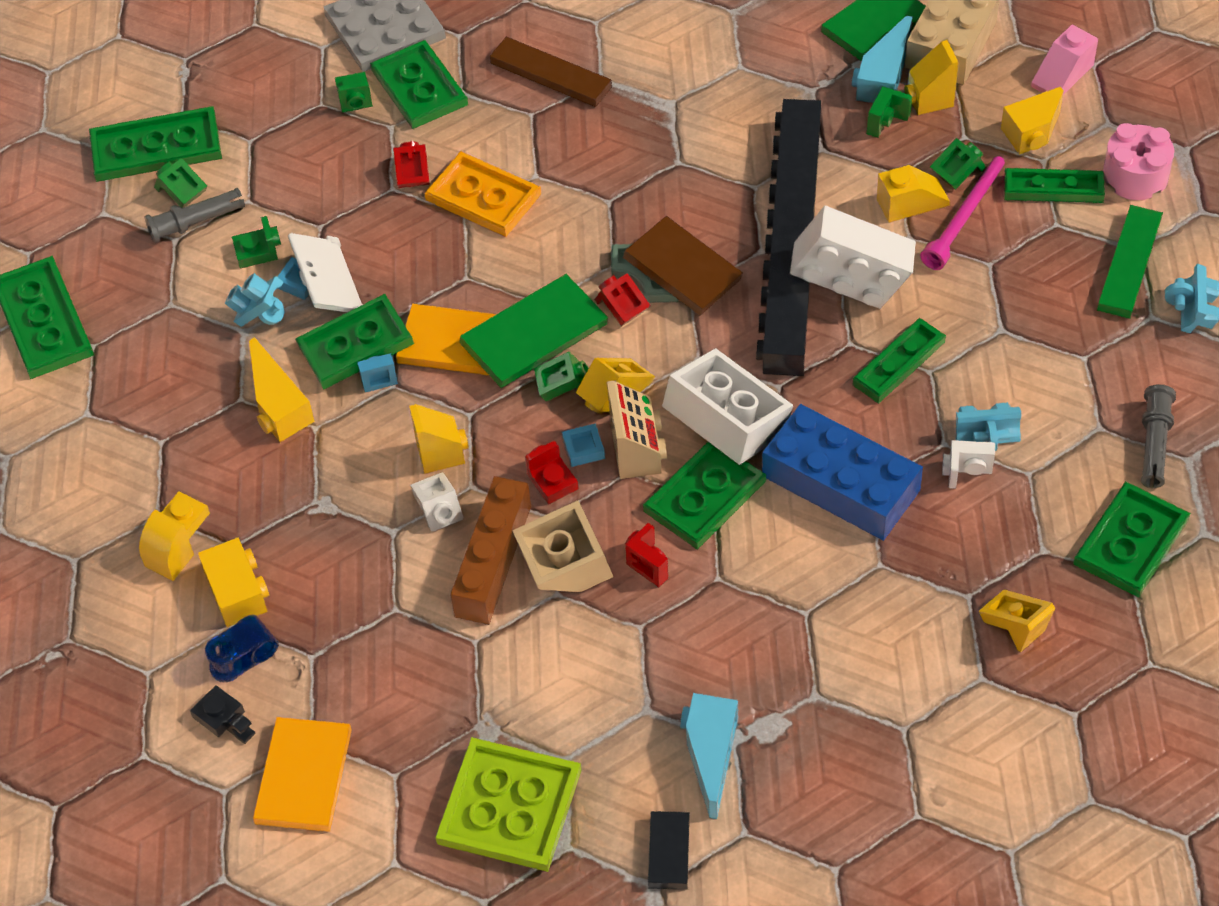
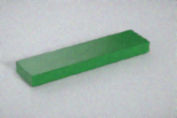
(1130, 261)

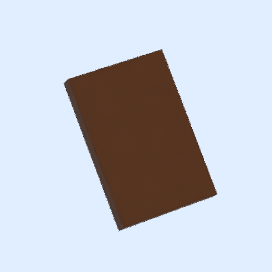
(683, 265)

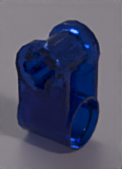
(242, 647)

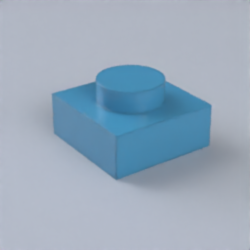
(291, 280)
(377, 372)
(583, 445)

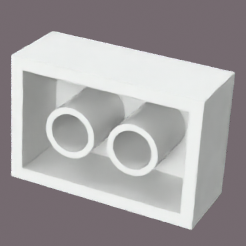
(853, 257)
(726, 405)

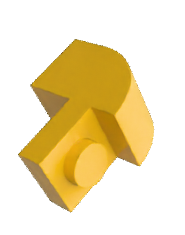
(166, 535)

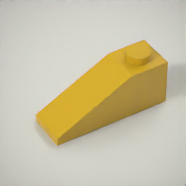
(280, 402)

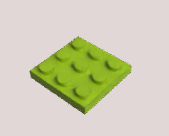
(509, 804)

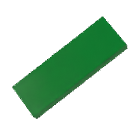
(1054, 185)
(899, 360)

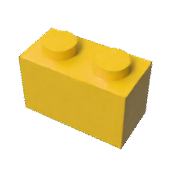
(233, 581)

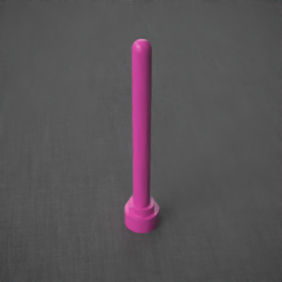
(938, 251)

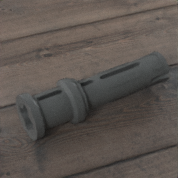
(180, 218)
(1157, 422)

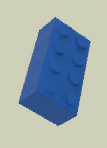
(842, 471)

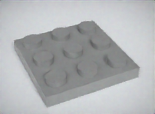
(382, 27)

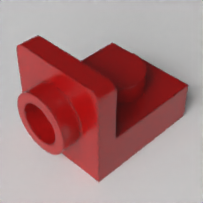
(411, 165)
(622, 298)
(550, 472)
(645, 557)

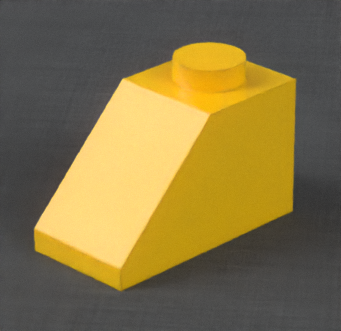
(934, 80)
(1032, 120)
(909, 192)
(622, 370)
(437, 439)

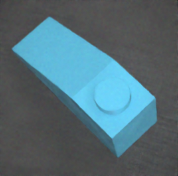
(883, 63)
(710, 737)

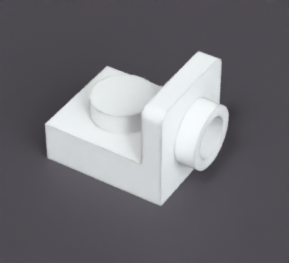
(968, 457)
(437, 501)

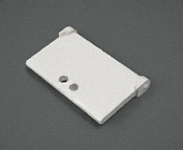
(325, 272)

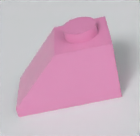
(1066, 60)

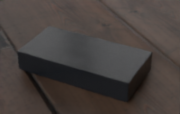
(669, 850)

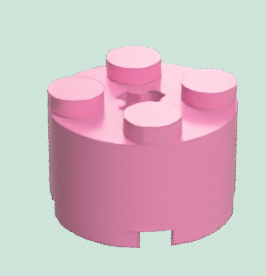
(1138, 161)

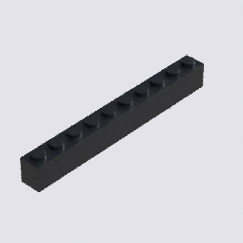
(794, 209)

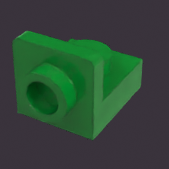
(353, 92)
(887, 105)
(958, 163)
(180, 182)
(257, 246)
(559, 375)

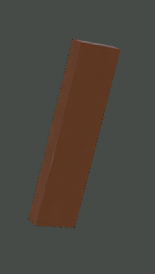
(551, 71)

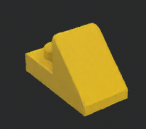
(1019, 614)

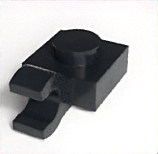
(222, 712)

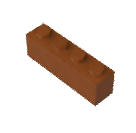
(490, 550)

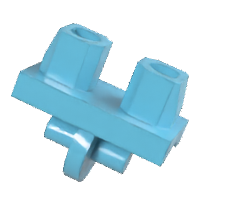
(1191, 299)
(255, 300)
(993, 425)

